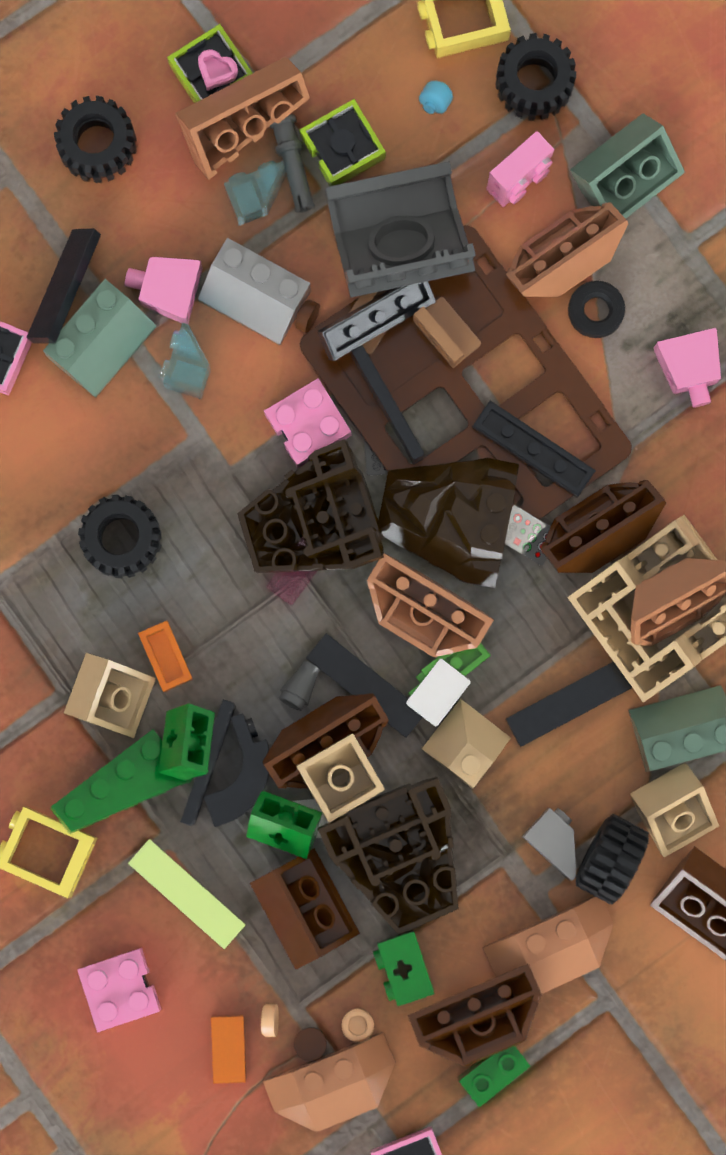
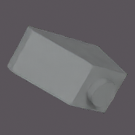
(554, 841)

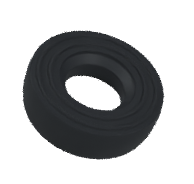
(600, 290)

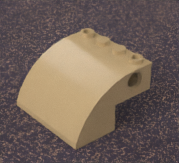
(608, 605)

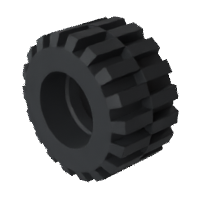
(539, 52)
(88, 115)
(107, 512)
(612, 859)

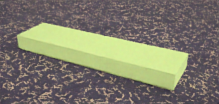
(187, 893)

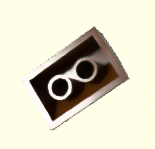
(697, 900)
(305, 909)

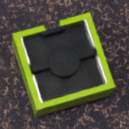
(185, 62)
(343, 143)

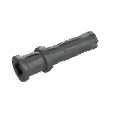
(289, 148)

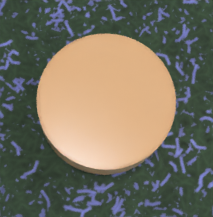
(270, 1020)
(357, 1025)

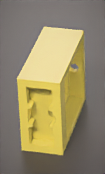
(443, 47)
(76, 864)

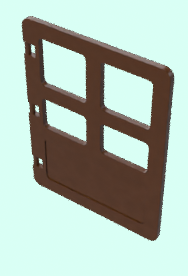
(416, 368)

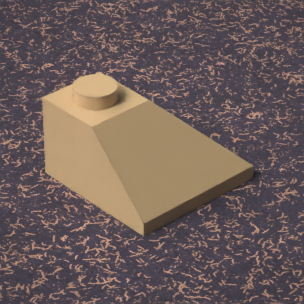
(466, 743)

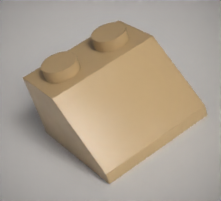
(109, 695)
(340, 778)
(675, 809)

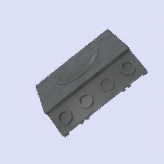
(399, 229)

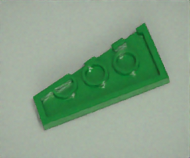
(117, 786)

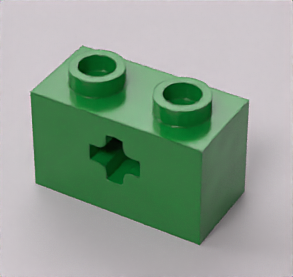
(186, 742)
(284, 824)
(417, 983)
(492, 1074)

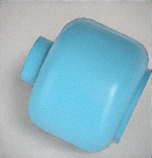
(436, 97)

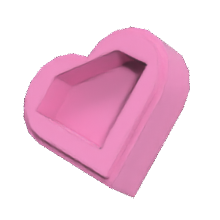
(216, 69)

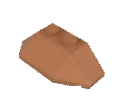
(567, 251)
(676, 599)
(424, 610)
(557, 946)
(333, 1085)

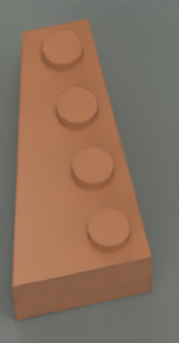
(240, 113)

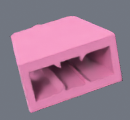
(167, 286)
(691, 364)

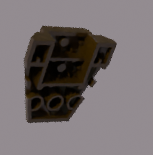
(324, 505)
(452, 515)
(399, 853)

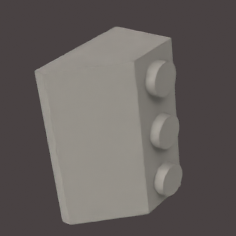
(254, 291)

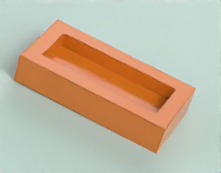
(165, 656)
(228, 1049)

